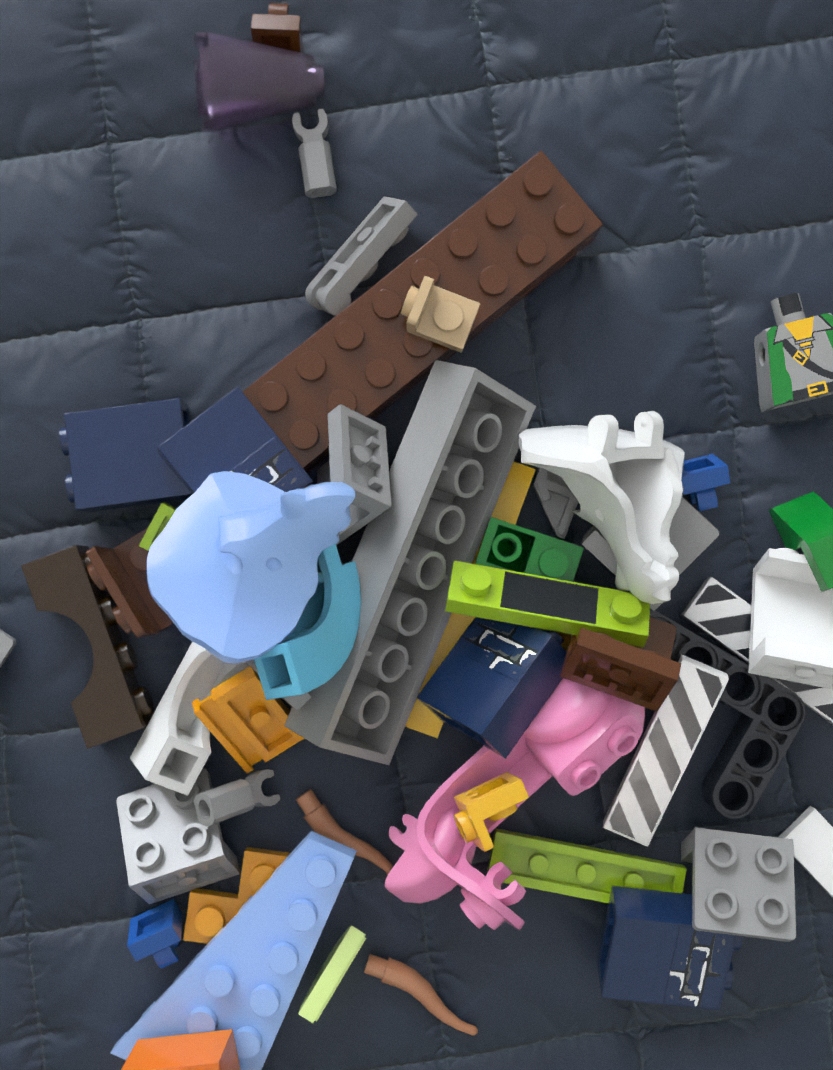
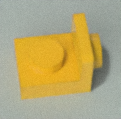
(490, 800)

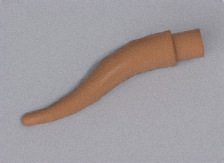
(324, 824)
(409, 980)

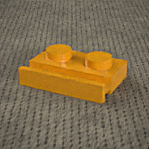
(245, 720)

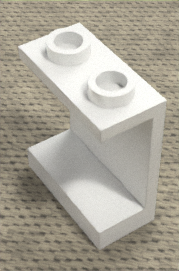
(790, 621)

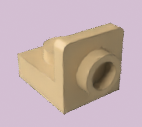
(439, 315)

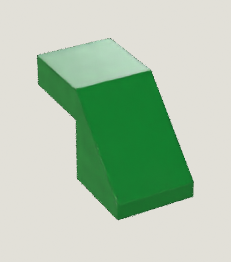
(808, 526)

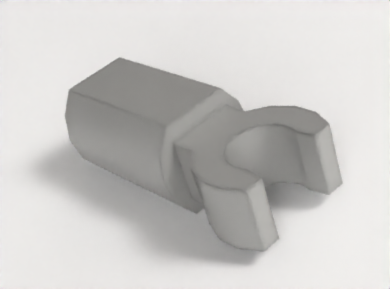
(315, 157)
(234, 798)

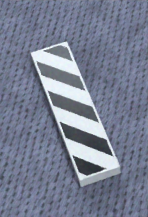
(728, 621)
(665, 752)

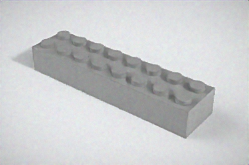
(440, 507)

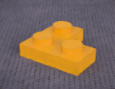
(213, 909)

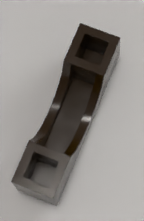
(112, 698)

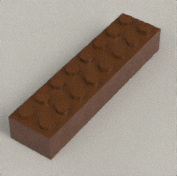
(365, 353)

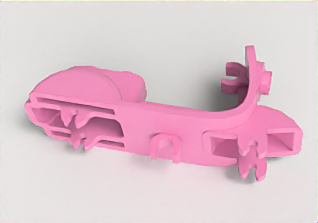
(570, 739)

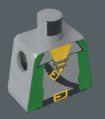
(794, 356)

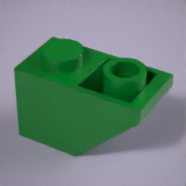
(528, 551)

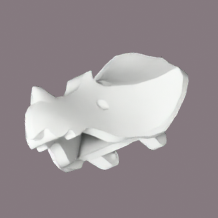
(624, 488)

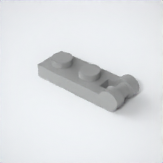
(359, 255)

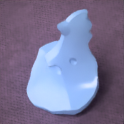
(244, 560)

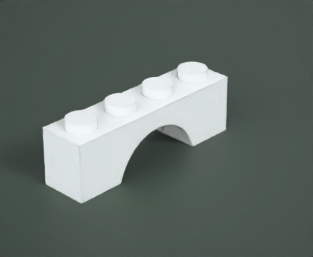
(175, 739)

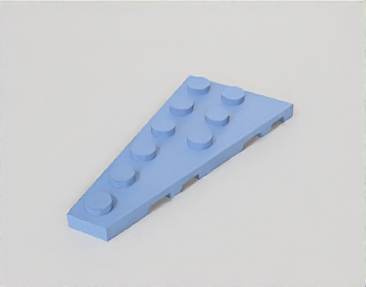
(256, 960)

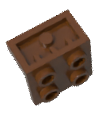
(125, 576)
(625, 670)

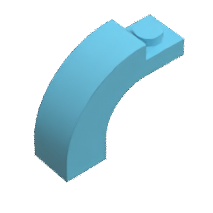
(322, 635)

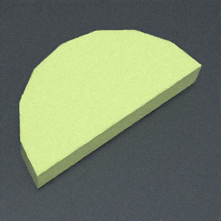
(331, 973)

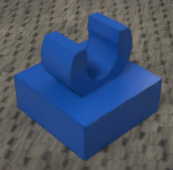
(700, 478)
(156, 934)

